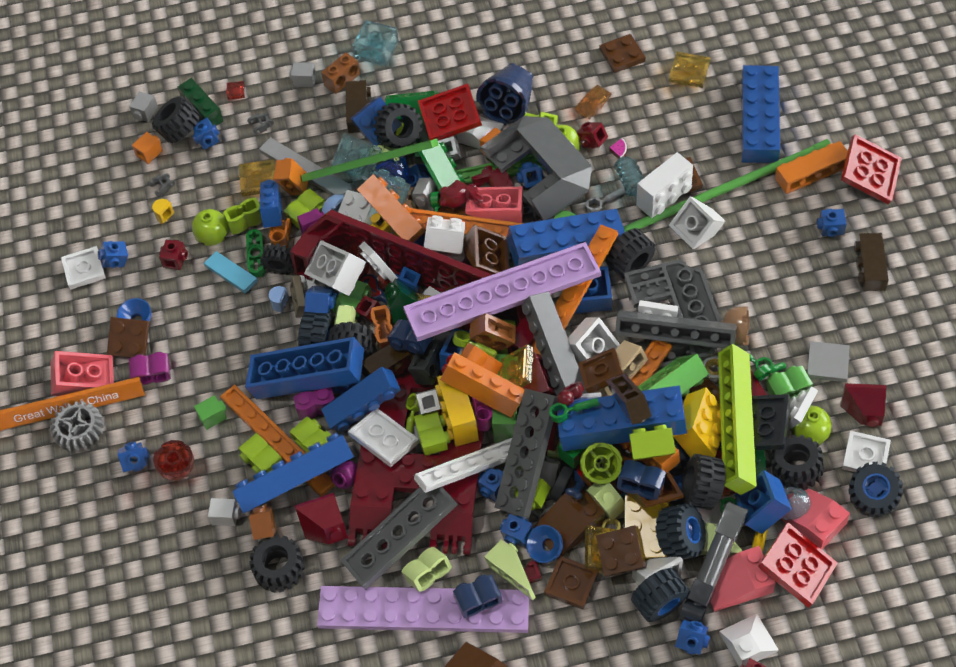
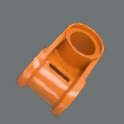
(281, 234)

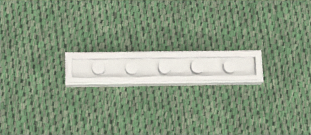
(463, 466)

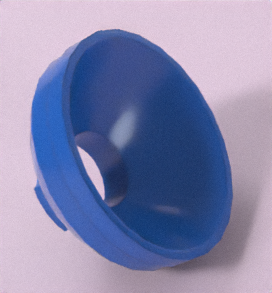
(133, 308)
(536, 540)

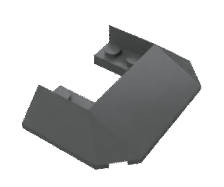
(566, 165)
(683, 288)

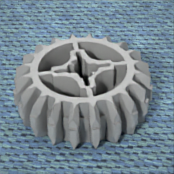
(79, 430)

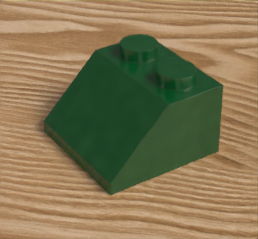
(397, 296)

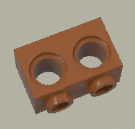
(340, 71)
(492, 332)
(262, 522)

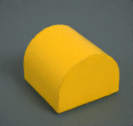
(163, 210)

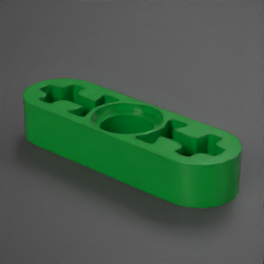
(250, 247)

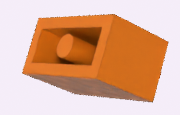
(288, 176)

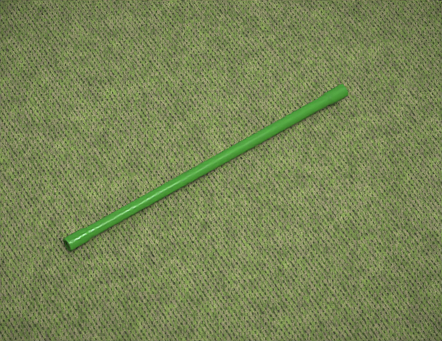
(726, 187)

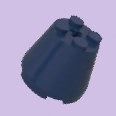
(506, 94)

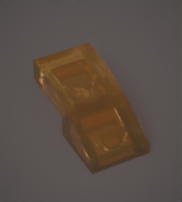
(592, 101)

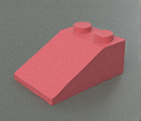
(498, 204)
(79, 372)
(822, 519)
(741, 580)

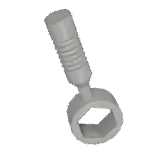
(608, 198)

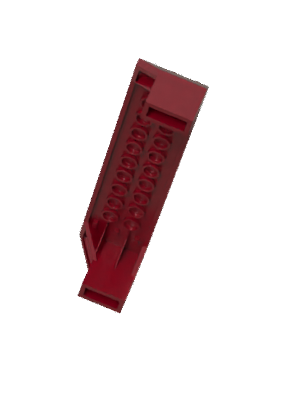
(397, 253)

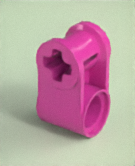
(482, 411)

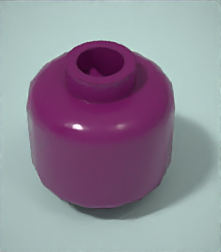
(344, 474)

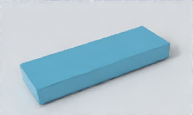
(230, 272)

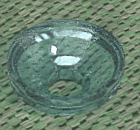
(799, 503)

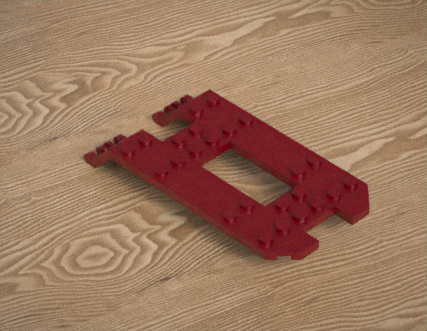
(377, 482)

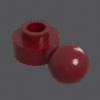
(570, 393)

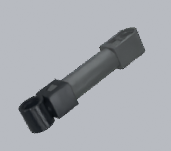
(704, 585)

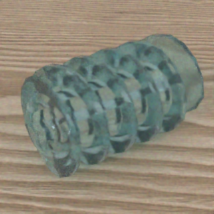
(629, 174)

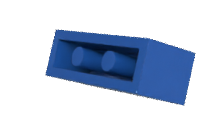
(270, 204)
(320, 299)

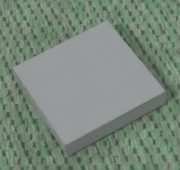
(828, 361)

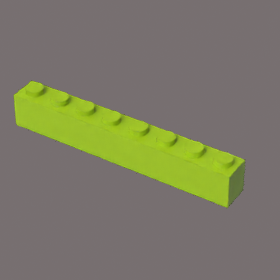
(736, 419)

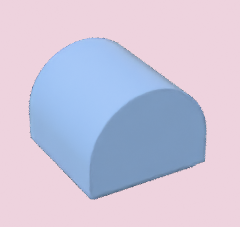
(278, 298)

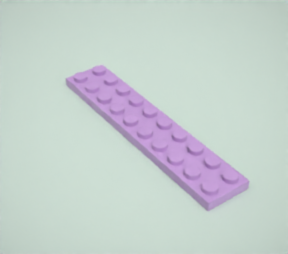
(501, 291)
(414, 610)

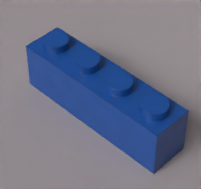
(361, 399)

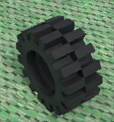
(277, 259)

